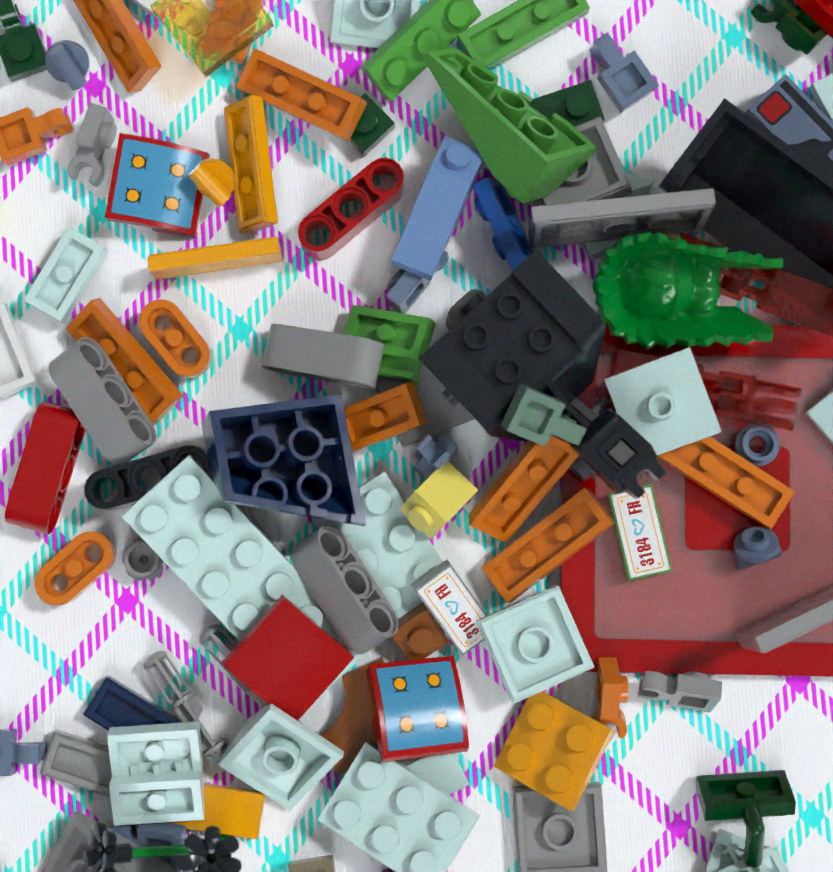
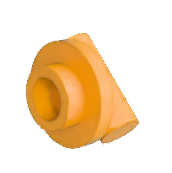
(214, 180)

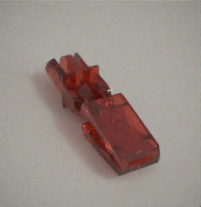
(781, 295)
(728, 393)

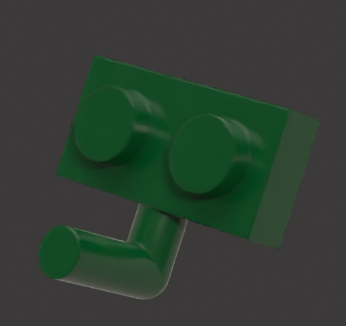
(746, 797)

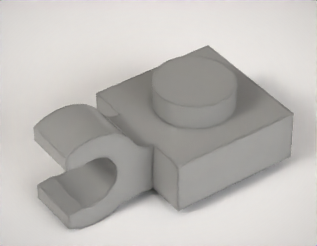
(94, 136)

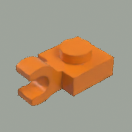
(24, 133)
(610, 692)

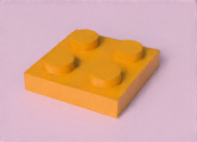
(554, 749)

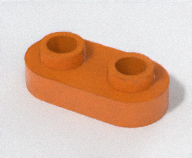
(176, 339)
(76, 567)

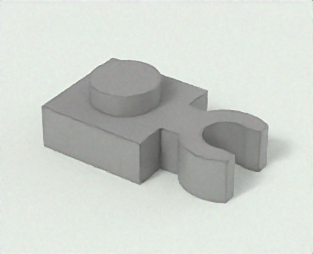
(686, 691)

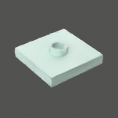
(665, 401)
(535, 644)

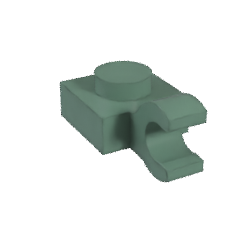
(539, 416)

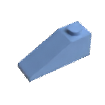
(438, 208)

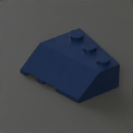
(286, 458)

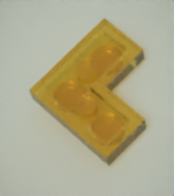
(212, 36)

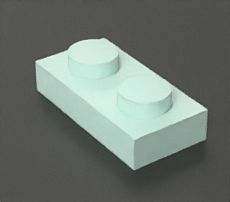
(66, 275)

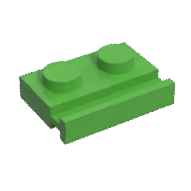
(402, 334)

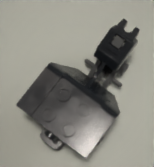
(548, 339)

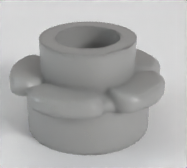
(135, 568)

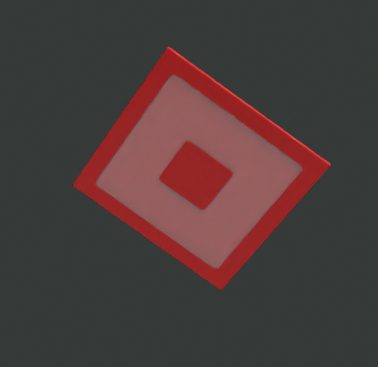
(690, 614)

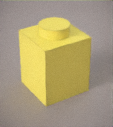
(438, 500)

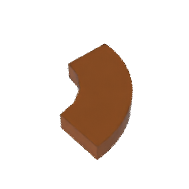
(355, 721)

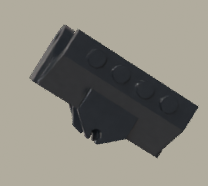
(765, 191)

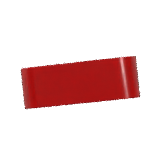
(357, 189)
(45, 468)

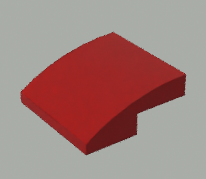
(287, 658)

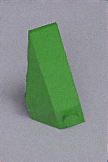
(515, 140)

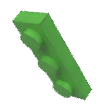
(518, 28)
(427, 30)

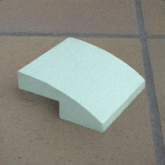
(156, 773)

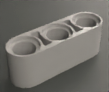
(323, 355)
(102, 401)
(344, 589)

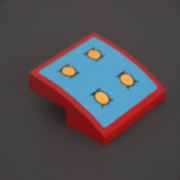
(154, 187)
(418, 708)

